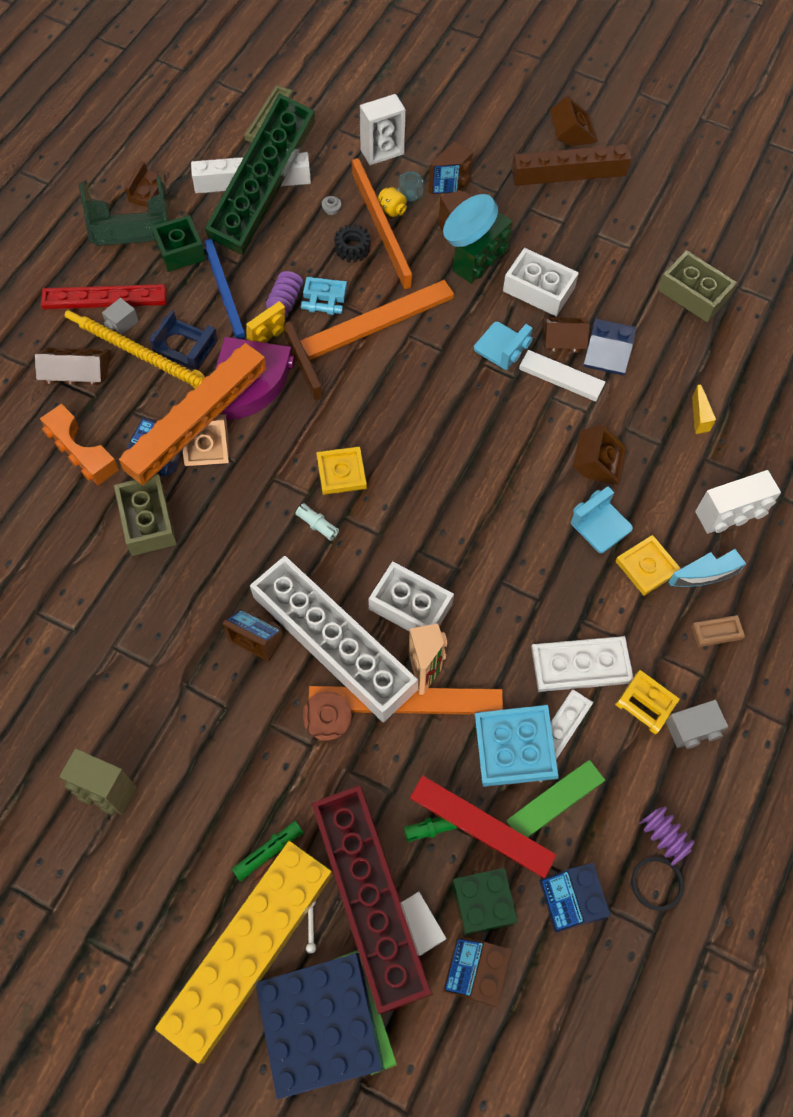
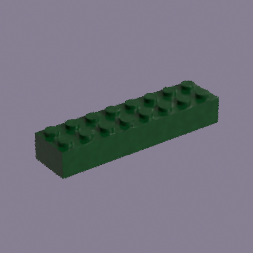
(260, 174)

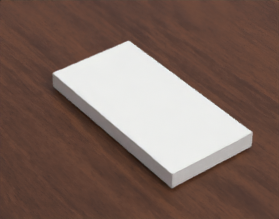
(581, 663)

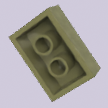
(696, 286)
(145, 516)
(97, 782)

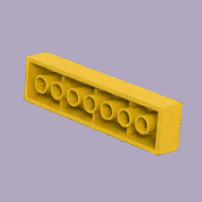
(244, 953)

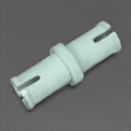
(317, 522)

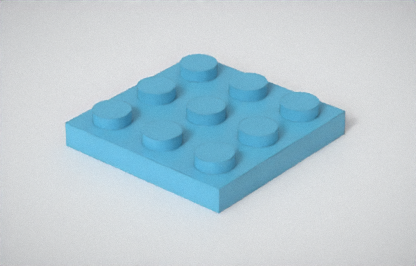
(516, 746)

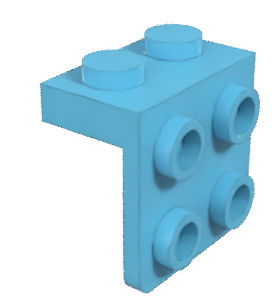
(503, 345)
(600, 521)

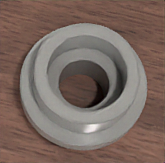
(331, 205)

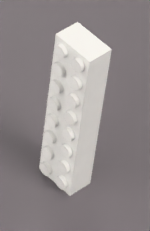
(334, 638)

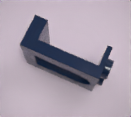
(170, 326)

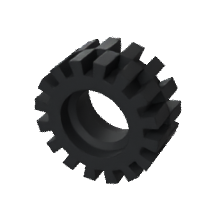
(352, 234)

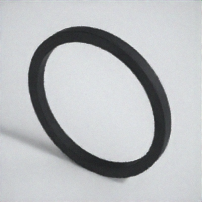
(645, 903)

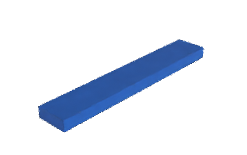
(224, 290)

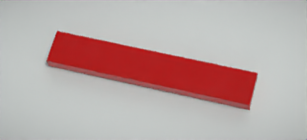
(103, 296)
(483, 827)

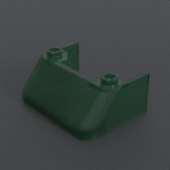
(123, 228)

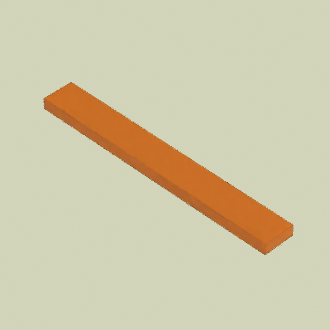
(382, 224)
(377, 319)
(432, 702)

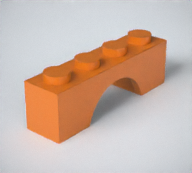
(94, 461)

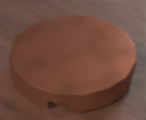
(327, 715)

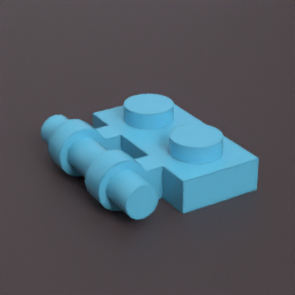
(325, 290)

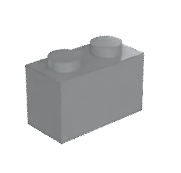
(697, 724)

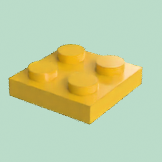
(267, 324)
(341, 470)
(647, 565)

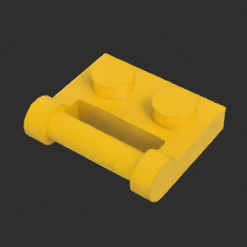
(652, 696)

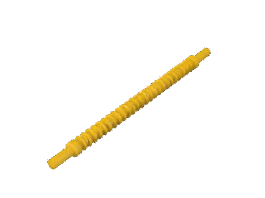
(135, 349)

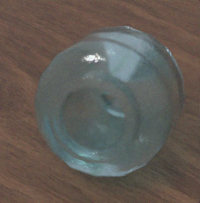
(411, 185)

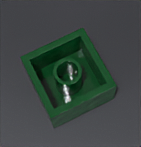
(178, 243)
(484, 902)

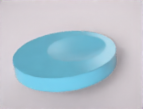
(470, 220)

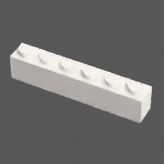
(217, 174)

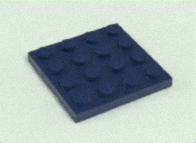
(319, 1026)

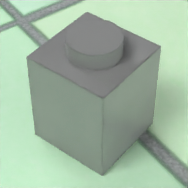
(120, 317)

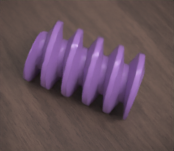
(285, 290)
(668, 835)

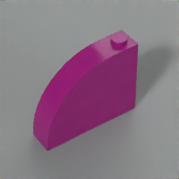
(267, 385)

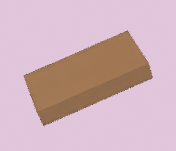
(718, 631)

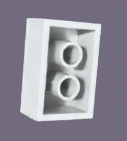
(382, 129)
(540, 281)
(737, 502)
(409, 599)

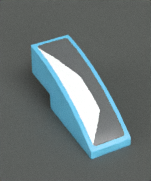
(708, 570)

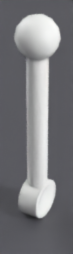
(311, 947)

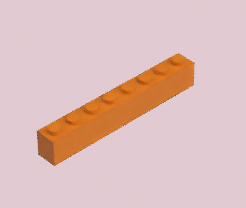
(192, 414)

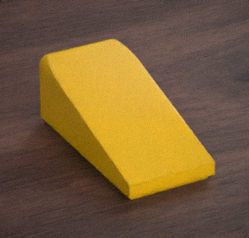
(702, 411)

